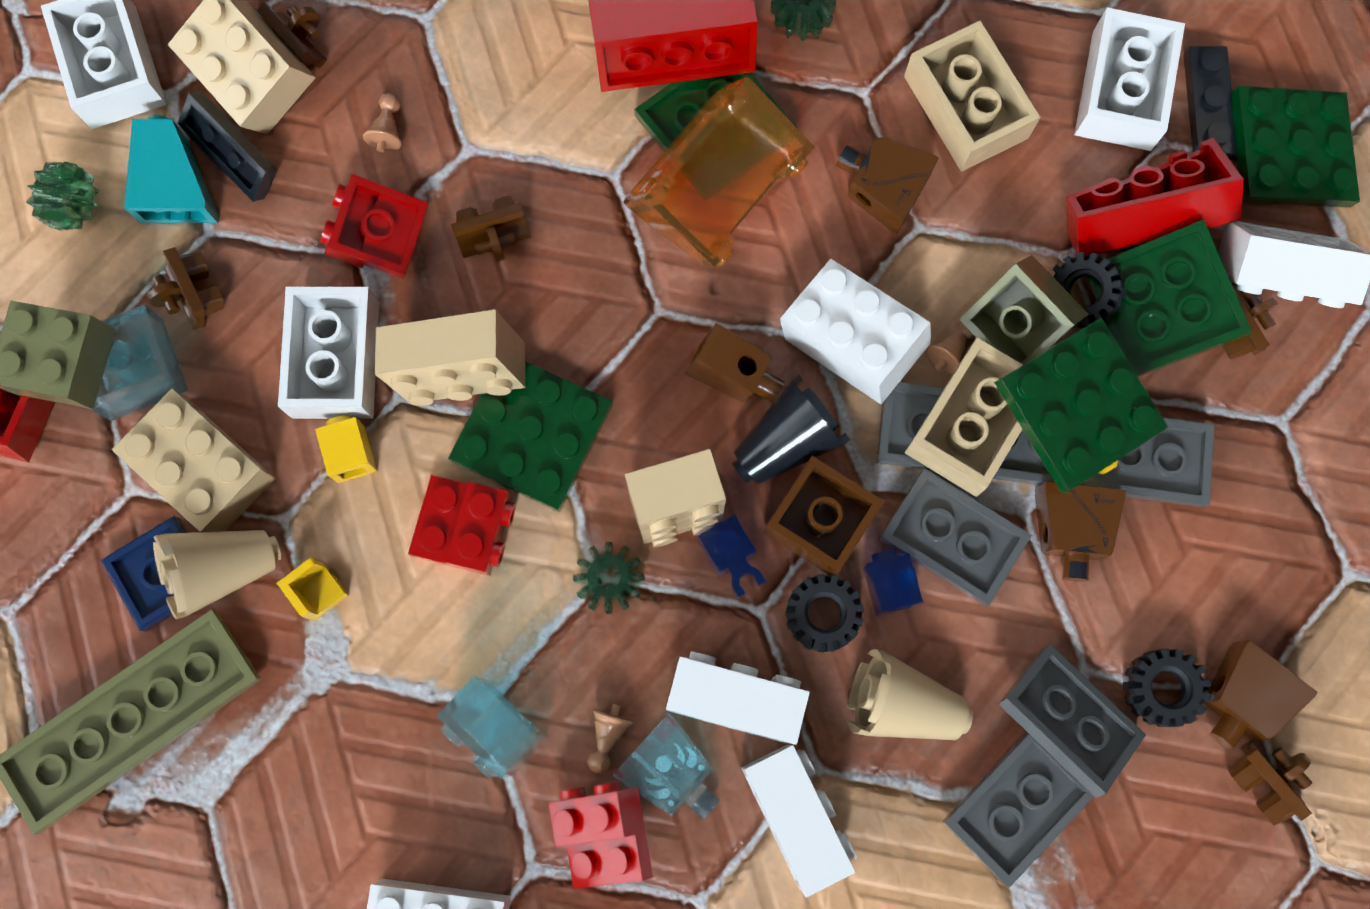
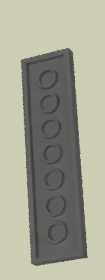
(1164, 469)

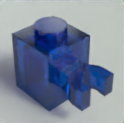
(729, 551)
(892, 582)

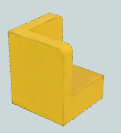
(312, 589)

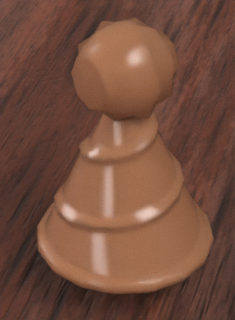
(383, 131)
(949, 353)
(608, 731)

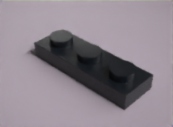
(1209, 97)
(227, 146)

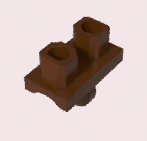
(294, 31)
(490, 230)
(181, 273)
(1256, 341)
(1283, 800)

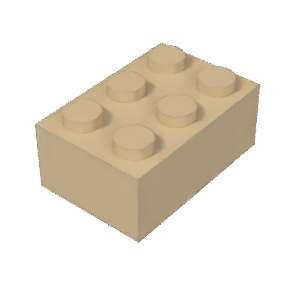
(241, 62)
(971, 95)
(450, 357)
(970, 422)
(193, 464)
(676, 497)

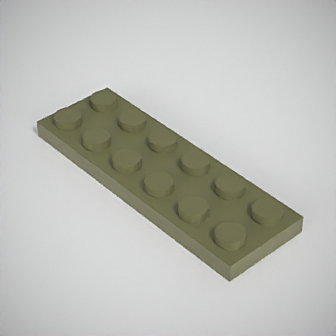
(125, 721)

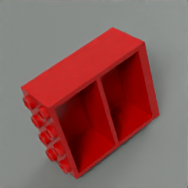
(671, 40)

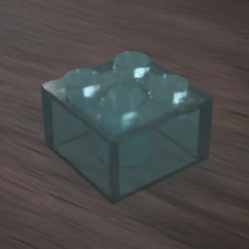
(139, 364)
(491, 728)

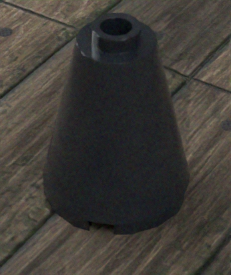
(787, 435)

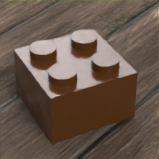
(823, 516)

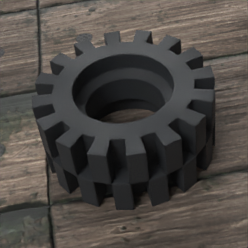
(1108, 276)
(842, 595)
(1191, 682)

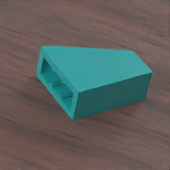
(165, 176)

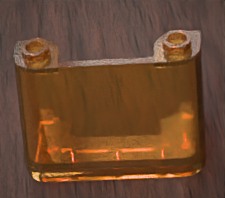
(719, 171)

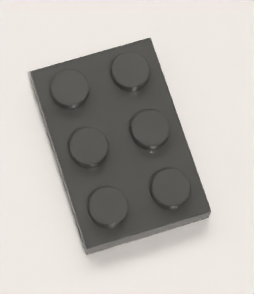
(955, 537)
(1072, 720)
(1017, 809)

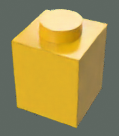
(345, 449)

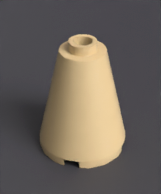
(211, 565)
(904, 703)

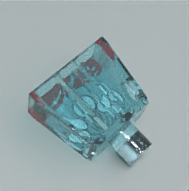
(669, 770)

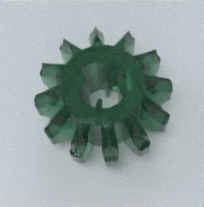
(803, 16)
(62, 195)
(605, 564)

